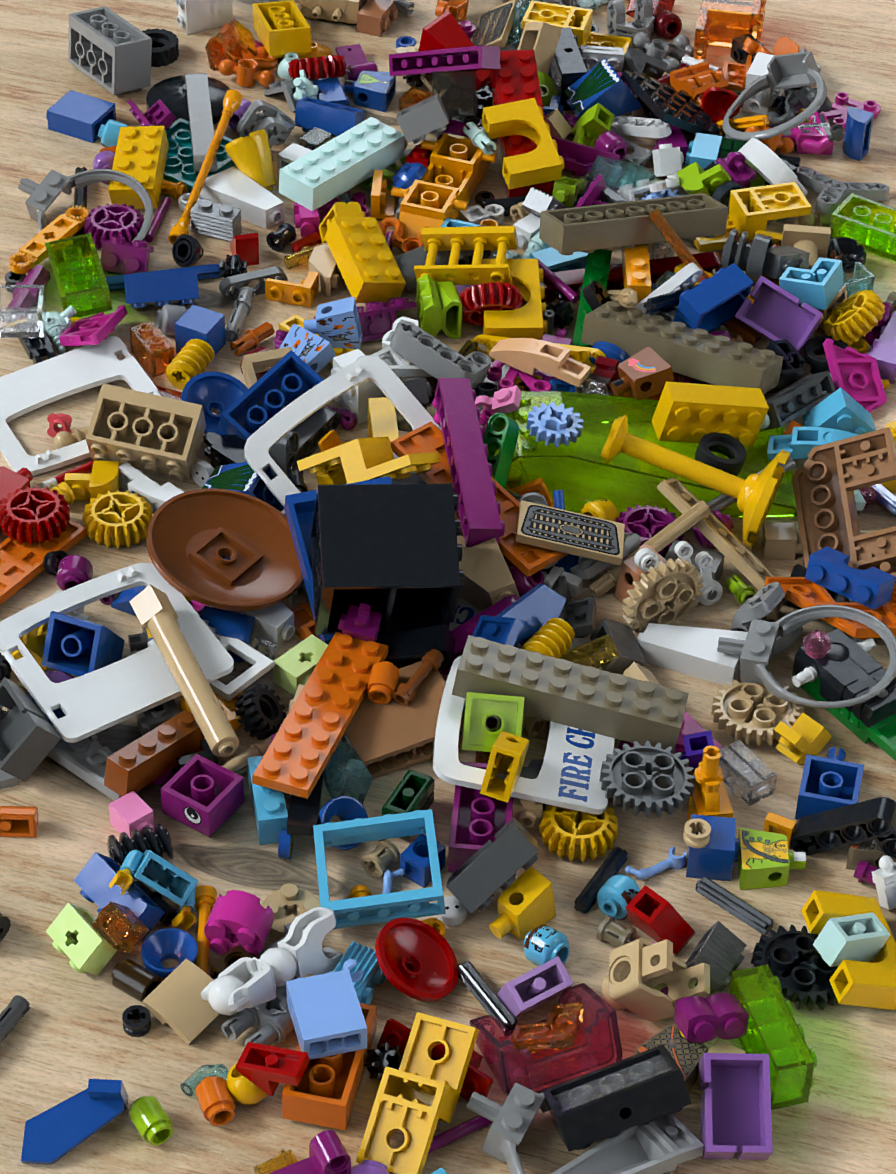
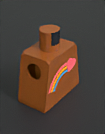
(642, 375)

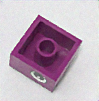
(202, 795)

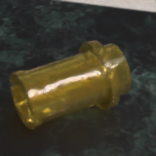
(280, 1161)

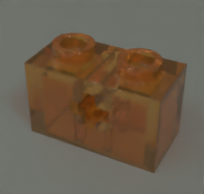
(151, 348)

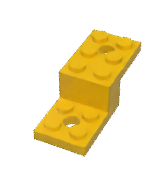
(578, 19)
(753, 207)
(368, 460)
(418, 1094)

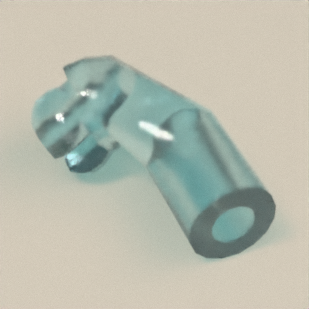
(190, 1084)

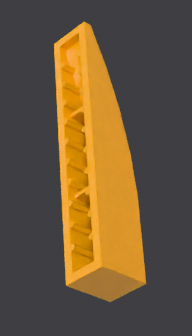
(637, 270)

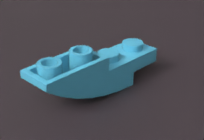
(803, 440)

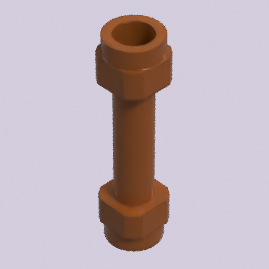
(406, 692)

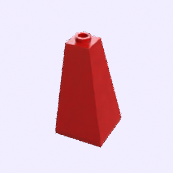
(446, 34)

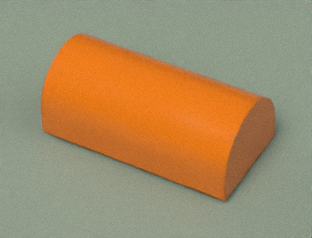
(18, 821)

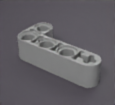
(437, 357)

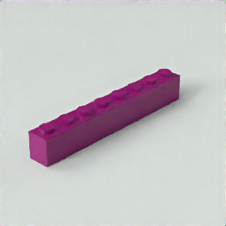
(468, 461)

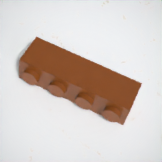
(152, 754)

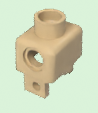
(640, 973)

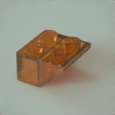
(231, 43)

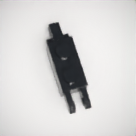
(224, 450)

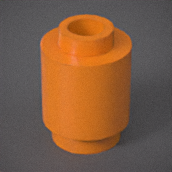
(382, 682)
(215, 1100)

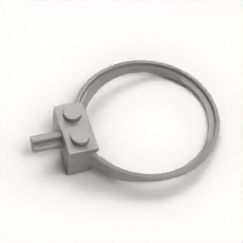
(784, 73)
(46, 192)
(762, 638)
(509, 1123)

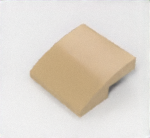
(180, 1003)

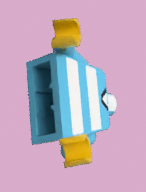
(162, 878)

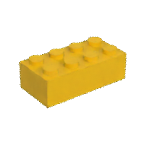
(281, 28)
(142, 155)
(364, 259)
(694, 410)

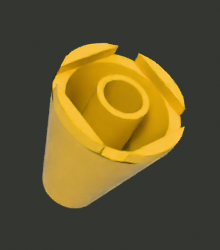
(254, 158)

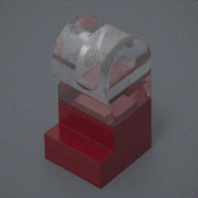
(603, 375)

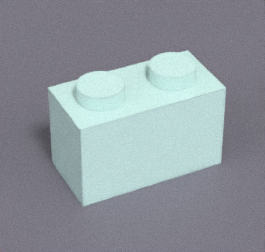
(851, 938)

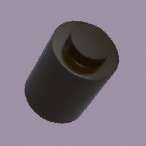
(134, 979)

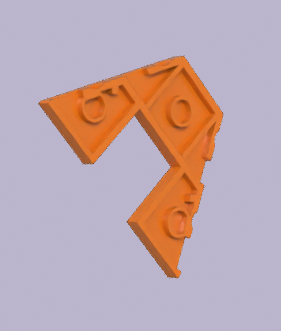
(808, 594)

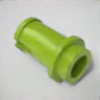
(739, 589)

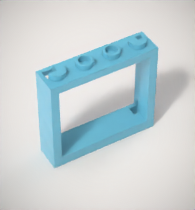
(385, 906)

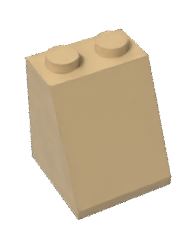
(485, 575)

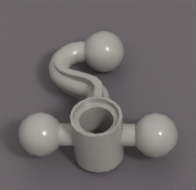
(661, 49)

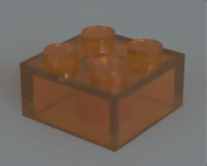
(413, 97)

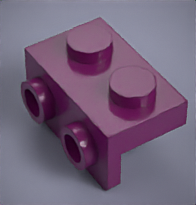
(125, 256)

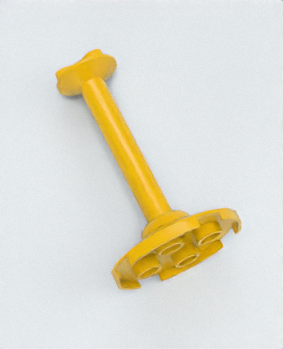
(752, 495)

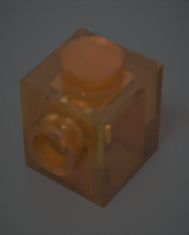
(120, 927)

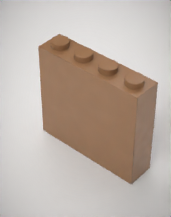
(399, 735)

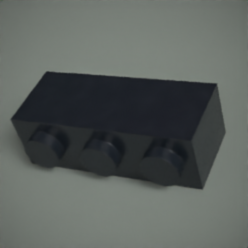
(411, 645)

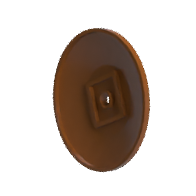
(211, 523)

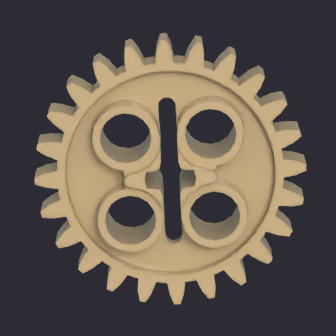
(662, 595)
(741, 702)

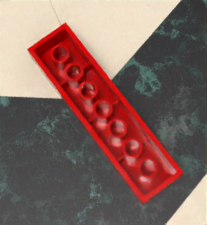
(515, 82)

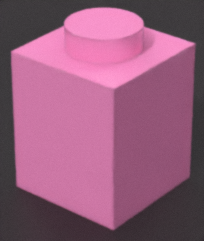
(130, 813)

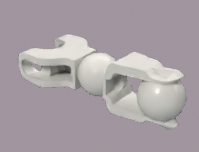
(255, 980)

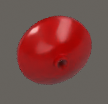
(416, 959)

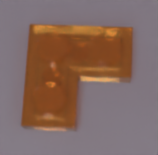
(556, 1033)

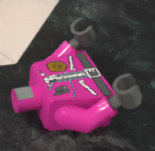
(815, 133)

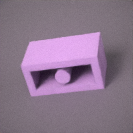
(535, 987)

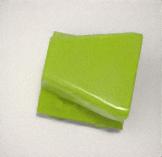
(439, 307)

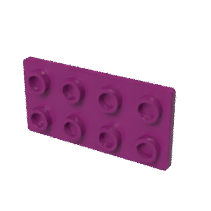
(379, 316)

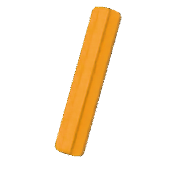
(743, 123)

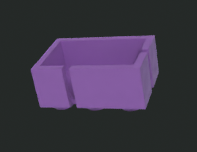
(778, 315)
(735, 1106)

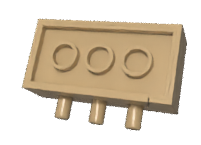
(331, 10)

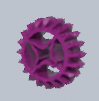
(113, 221)
(647, 522)

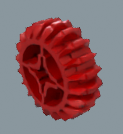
(318, 67)
(488, 297)
(34, 515)

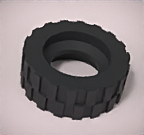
(167, 47)

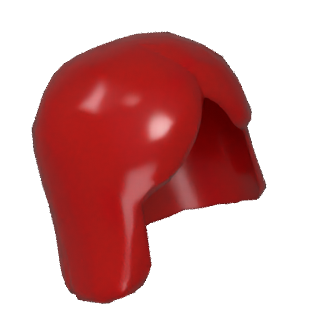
(717, 103)

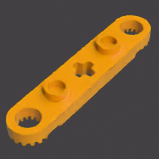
(60, 228)

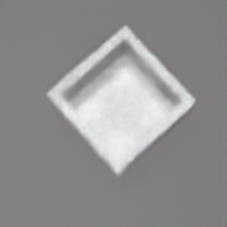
(22, 311)

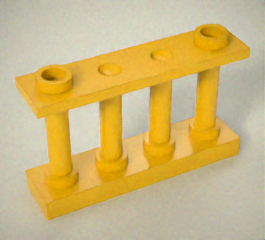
(468, 238)

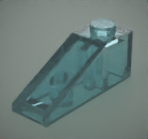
(619, 172)

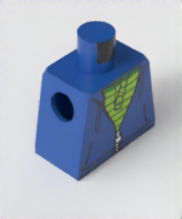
(372, 89)

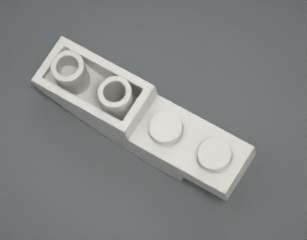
(136, 482)

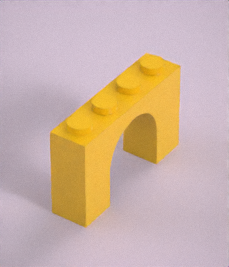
(524, 119)
(527, 320)
(856, 981)

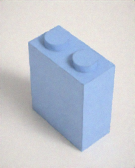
(326, 1014)

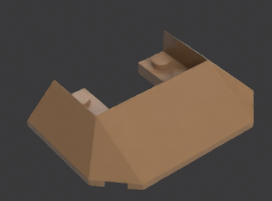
(828, 503)

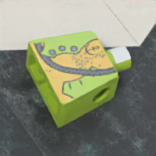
(765, 859)

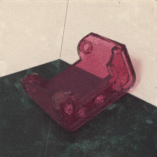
(594, 1048)

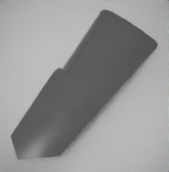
(418, 257)

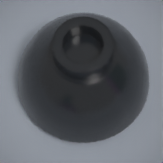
(186, 250)

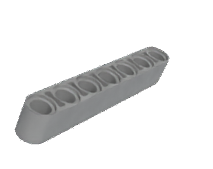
(200, 118)

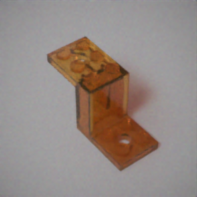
(725, 20)

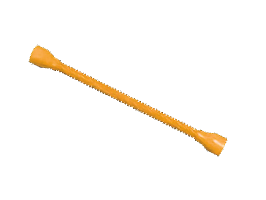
(230, 104)

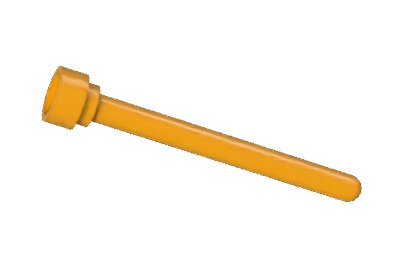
(204, 901)

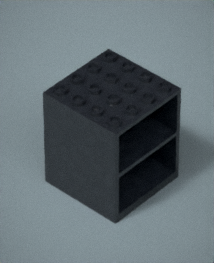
(387, 551)

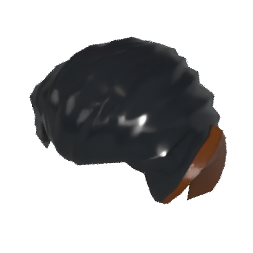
(847, 251)

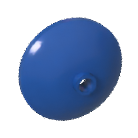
(215, 393)

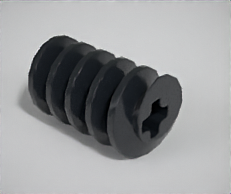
(156, 842)

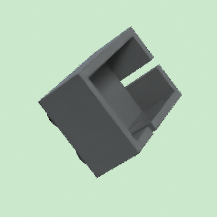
(24, 731)
(493, 866)

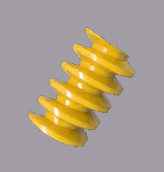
(189, 362)
(551, 639)

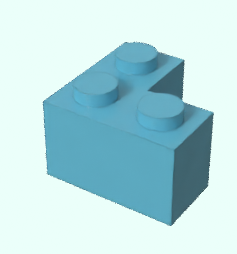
(816, 285)
(840, 413)

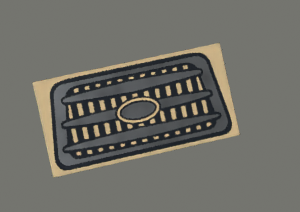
(495, 25)
(570, 532)

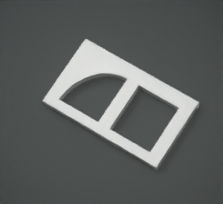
(260, 663)

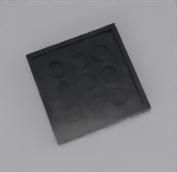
(671, 105)

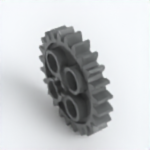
(647, 779)

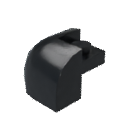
(792, 363)

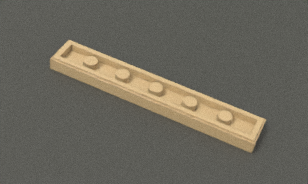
(718, 534)

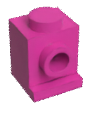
(305, 220)

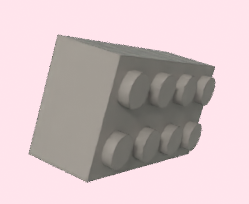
(423, 118)

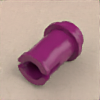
(864, 872)

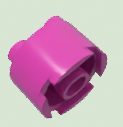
(238, 921)

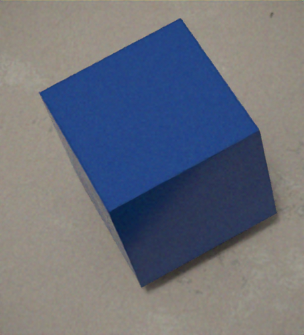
(203, 325)
(717, 857)

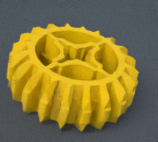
(854, 317)
(117, 518)
(577, 832)

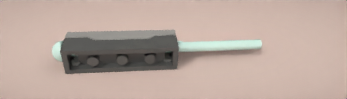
(797, 399)

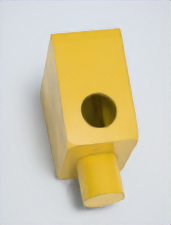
(505, 757)
(524, 905)

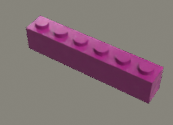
(452, 59)

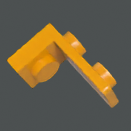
(293, 293)

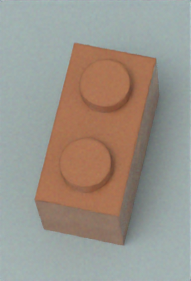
(376, 16)

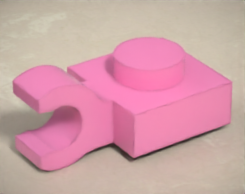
(504, 400)

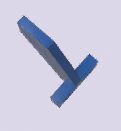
(522, 617)
(72, 1121)

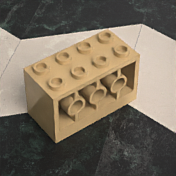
(146, 431)

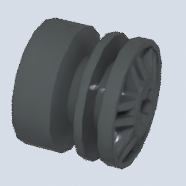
(746, 255)

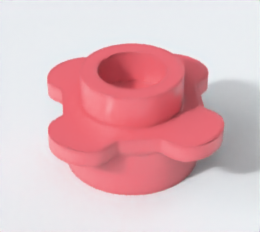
(55, 419)

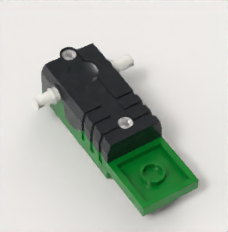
(845, 675)

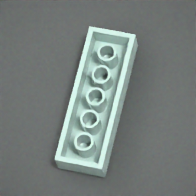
(341, 163)

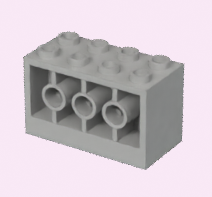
(110, 50)

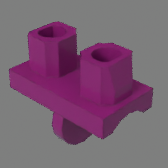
(737, 168)

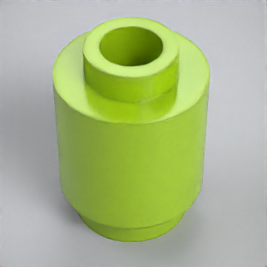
(151, 1120)

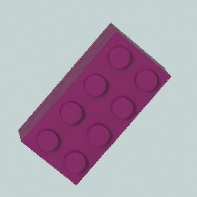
(474, 821)

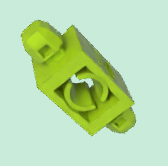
(567, 189)

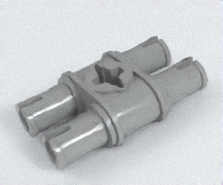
(269, 1018)

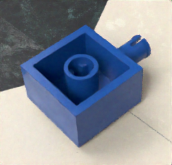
(828, 783)

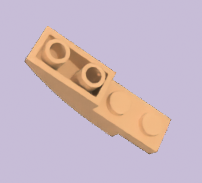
(535, 354)

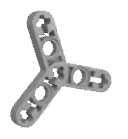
(834, 192)

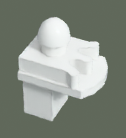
(573, 581)
(886, 882)

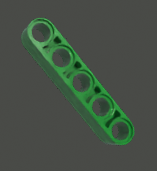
(505, 440)

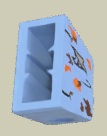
(337, 323)
(309, 347)

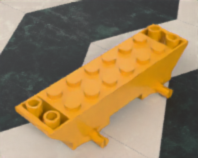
(445, 187)

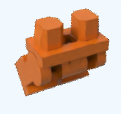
(697, 80)

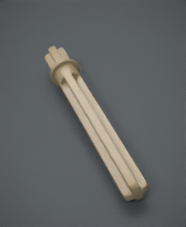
(626, 297)
(658, 541)

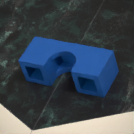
(831, 570)

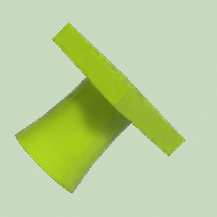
(481, 706)

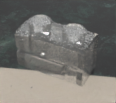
(746, 773)

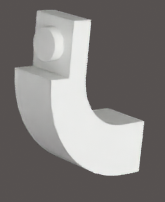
(768, 164)

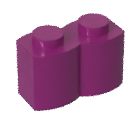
(711, 1017)

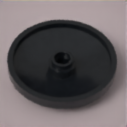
(173, 95)

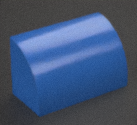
(857, 133)

